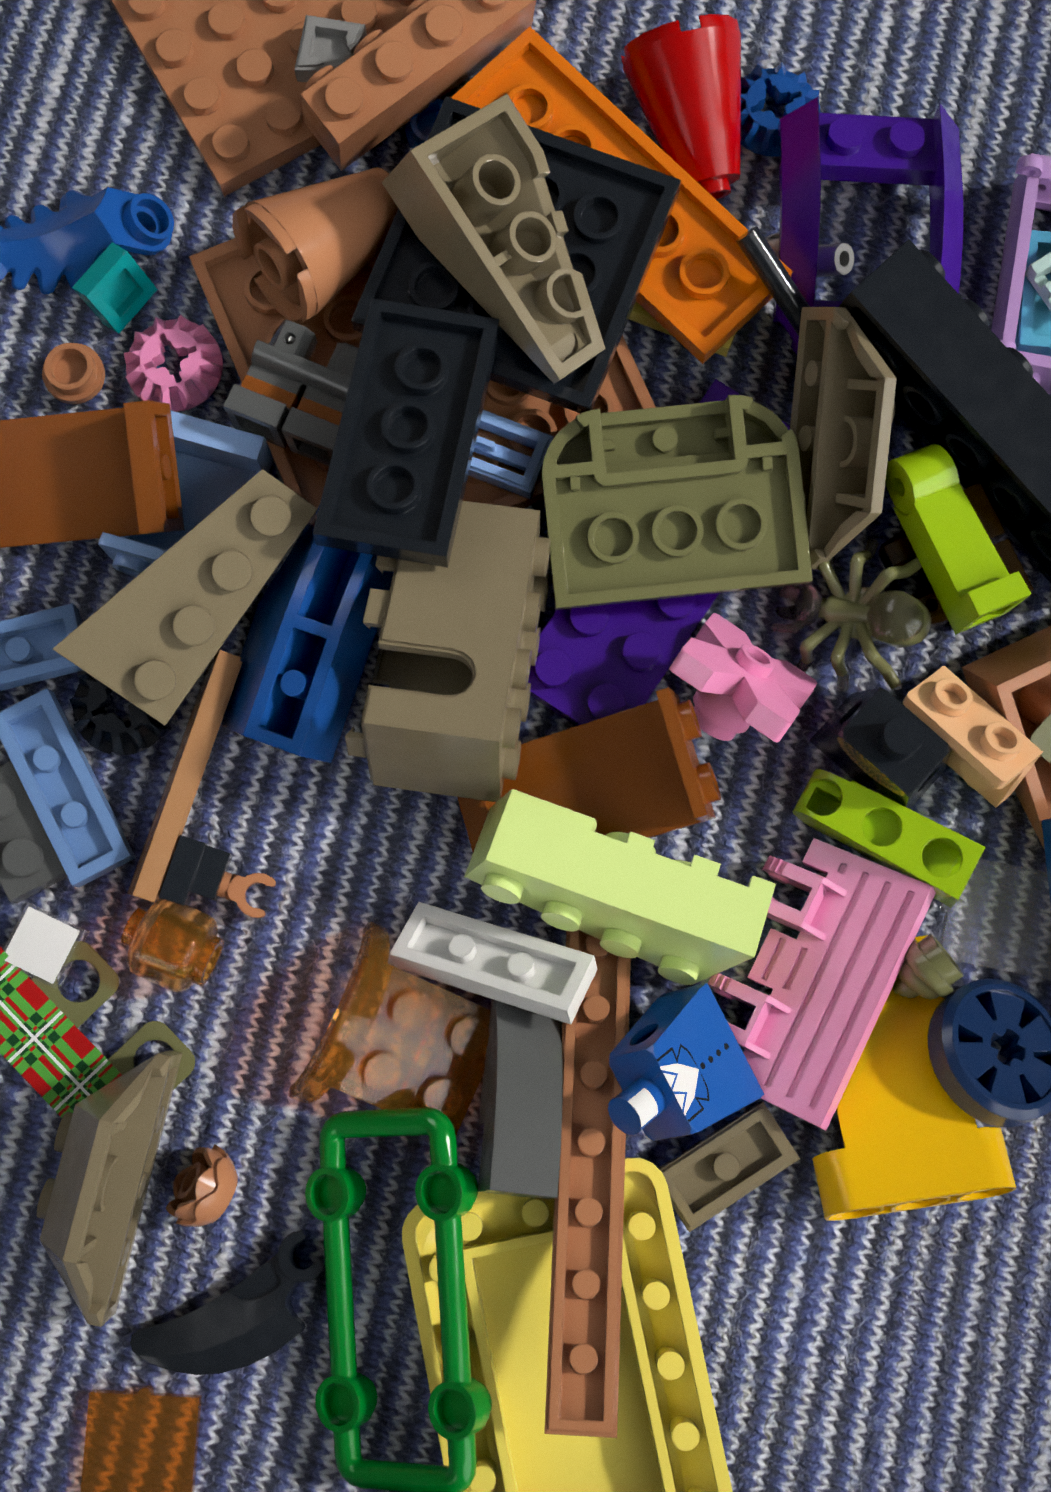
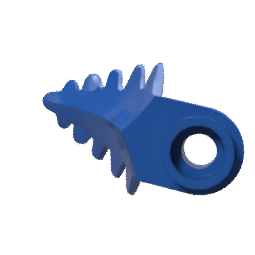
(79, 233)

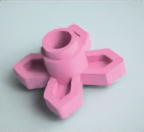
(740, 683)

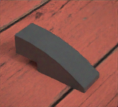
(521, 1104)

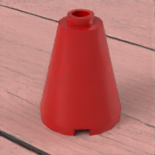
(692, 96)

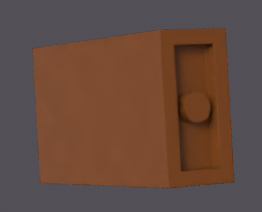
(89, 475)
(622, 769)

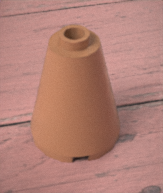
(314, 239)

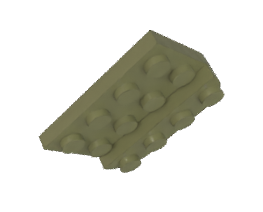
(674, 504)

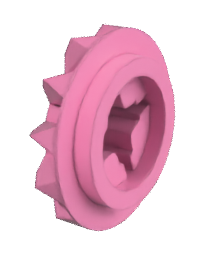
(198, 372)

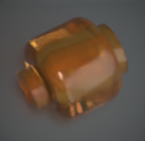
(172, 945)

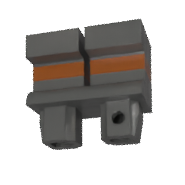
(291, 396)

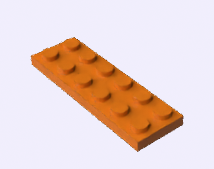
(699, 275)

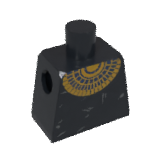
(883, 746)

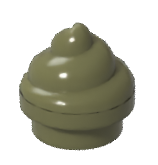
(927, 971)

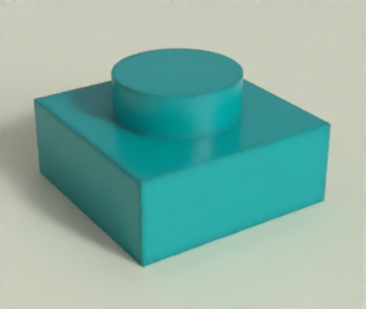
(115, 287)

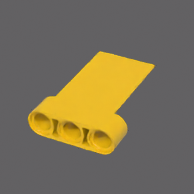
(903, 1130)

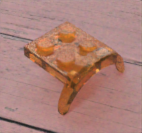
(398, 1040)

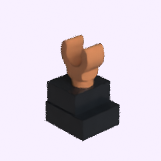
(204, 872)

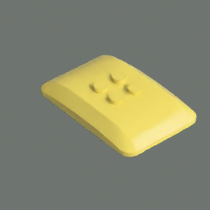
(665, 1398)

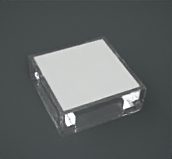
(43, 945)

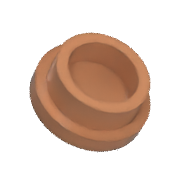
(73, 373)

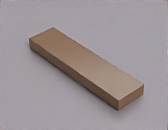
(185, 776)

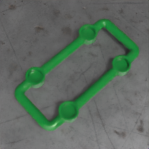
(348, 1398)

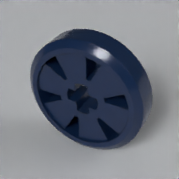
(968, 1065)

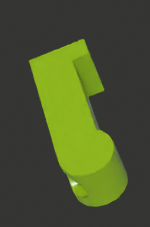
(951, 539)
(889, 833)

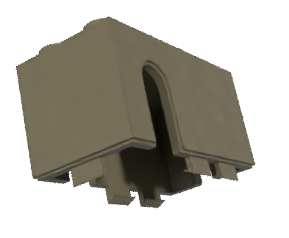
(456, 658)

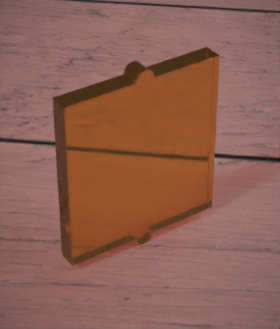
(140, 1441)

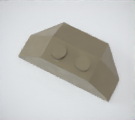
(841, 428)
(104, 1182)

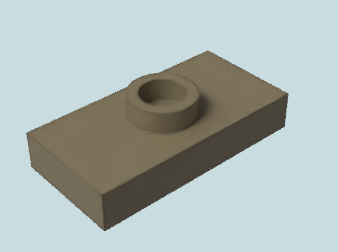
(727, 1165)

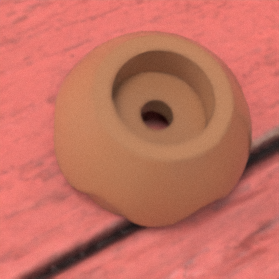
(203, 1188)

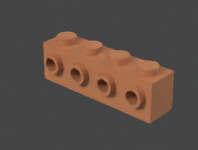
(406, 70)

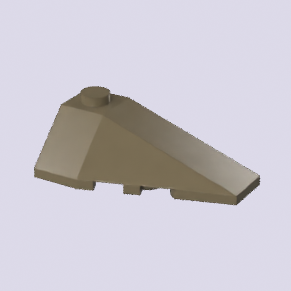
(491, 222)

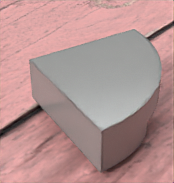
(325, 44)

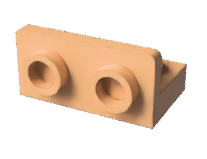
(984, 745)

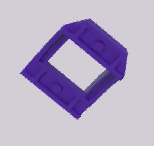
(868, 151)

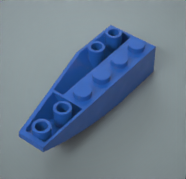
(306, 650)

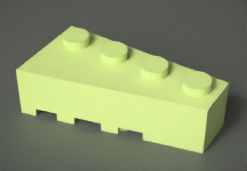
(618, 889)

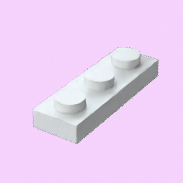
(494, 962)

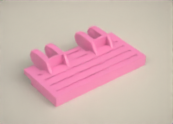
(828, 979)

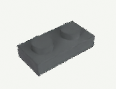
(26, 852)

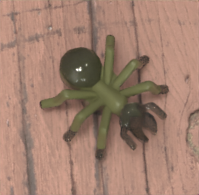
(861, 614)

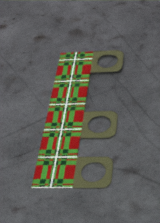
(50, 1051)

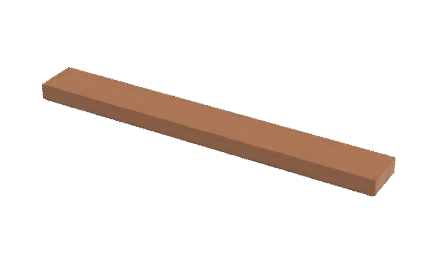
(588, 1211)

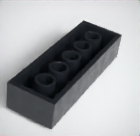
(963, 390)

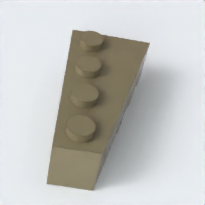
(182, 608)

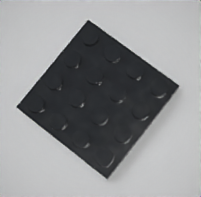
(614, 230)

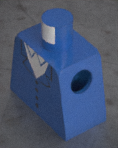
(680, 1068)

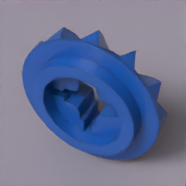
(760, 128)

